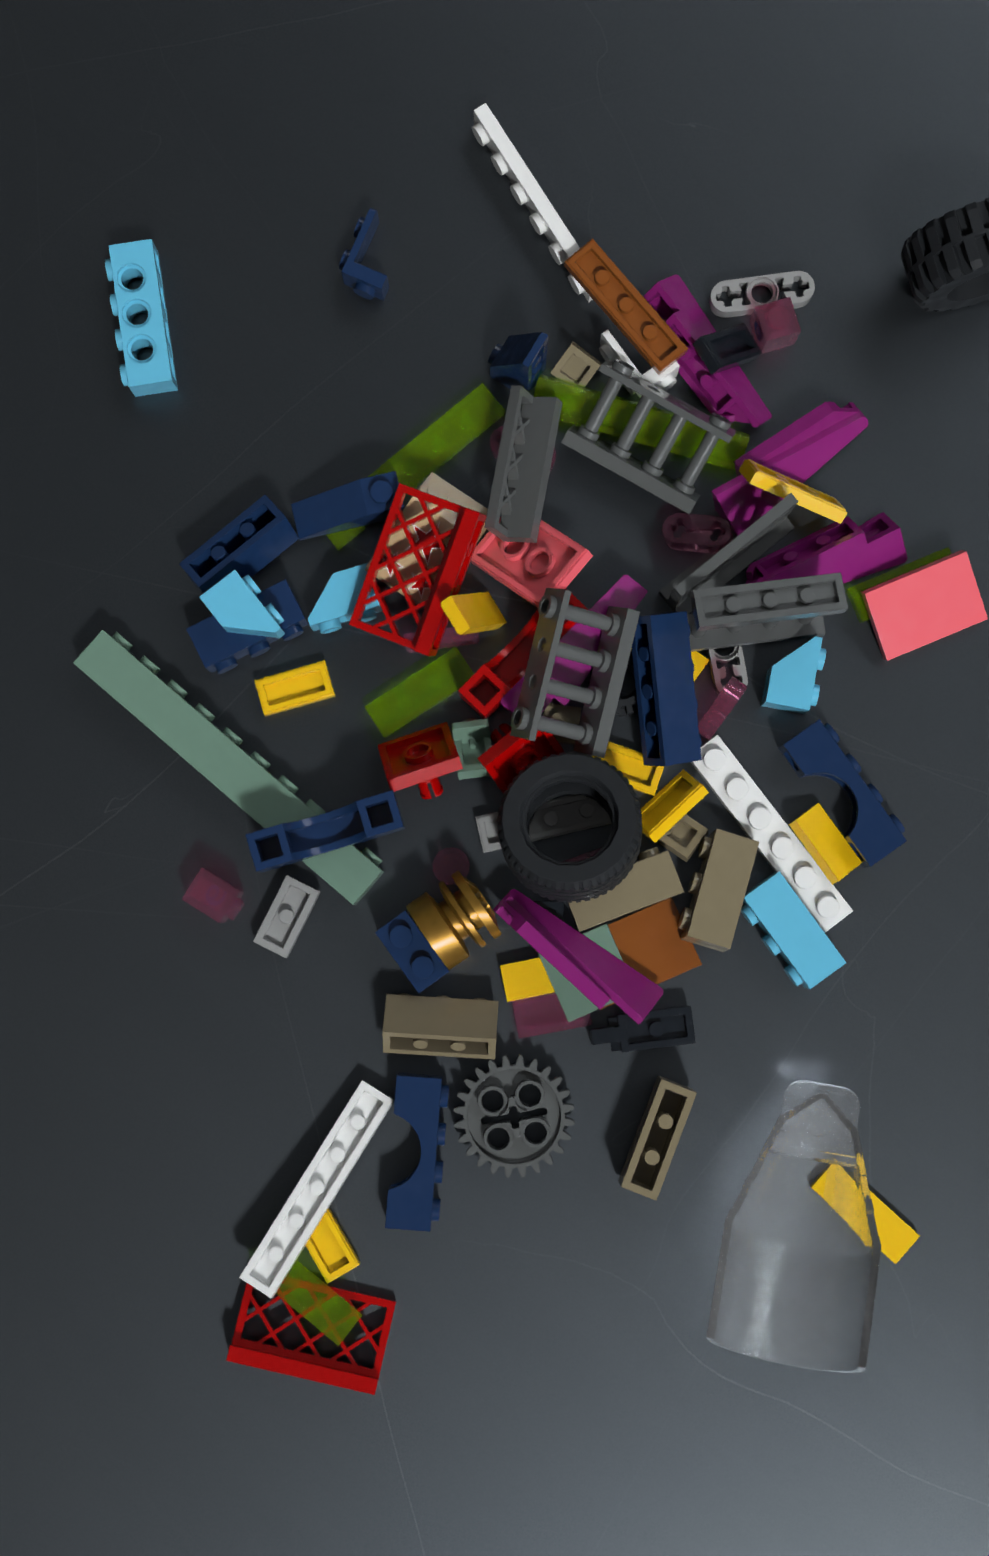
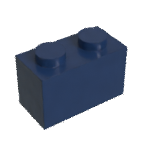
(412, 951)

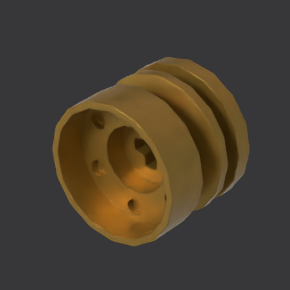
(454, 919)

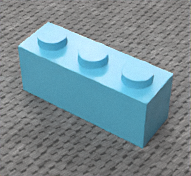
(791, 931)

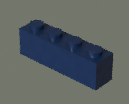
(666, 690)

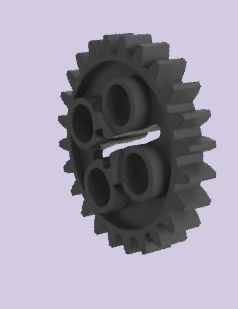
(519, 1149)

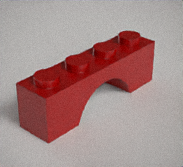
(503, 671)

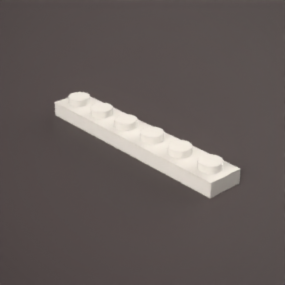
(526, 189)
(775, 838)
(316, 1189)

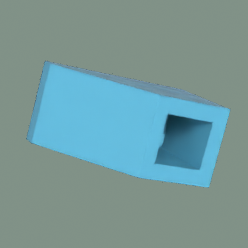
(339, 601)
(239, 610)
(792, 679)

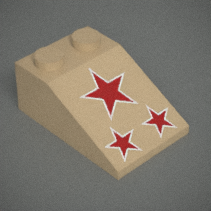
(423, 532)

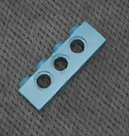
(141, 261)

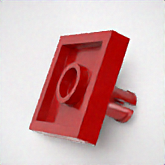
(513, 754)
(420, 759)

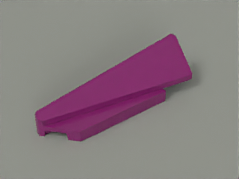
(722, 393)
(793, 452)
(836, 549)
(624, 594)
(579, 959)

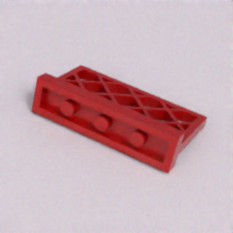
(447, 581)
(308, 1365)

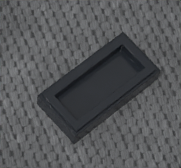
(727, 348)

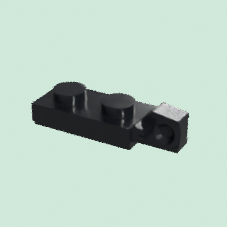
(658, 1030)

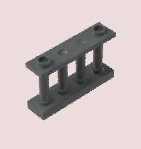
(618, 454)
(764, 611)
(606, 679)

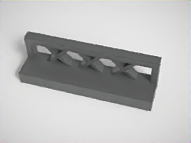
(525, 466)

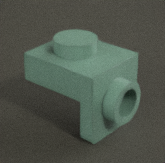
(471, 741)

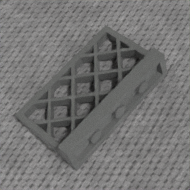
(730, 561)

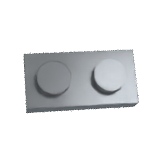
(287, 916)

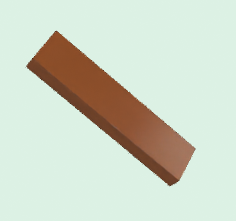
(625, 306)

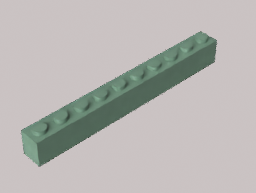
(218, 755)

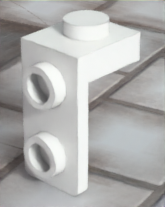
(612, 350)

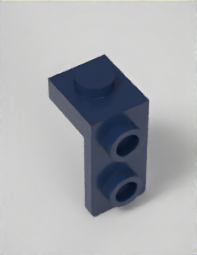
(364, 280)

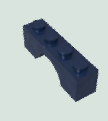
(871, 829)
(325, 832)
(412, 1200)

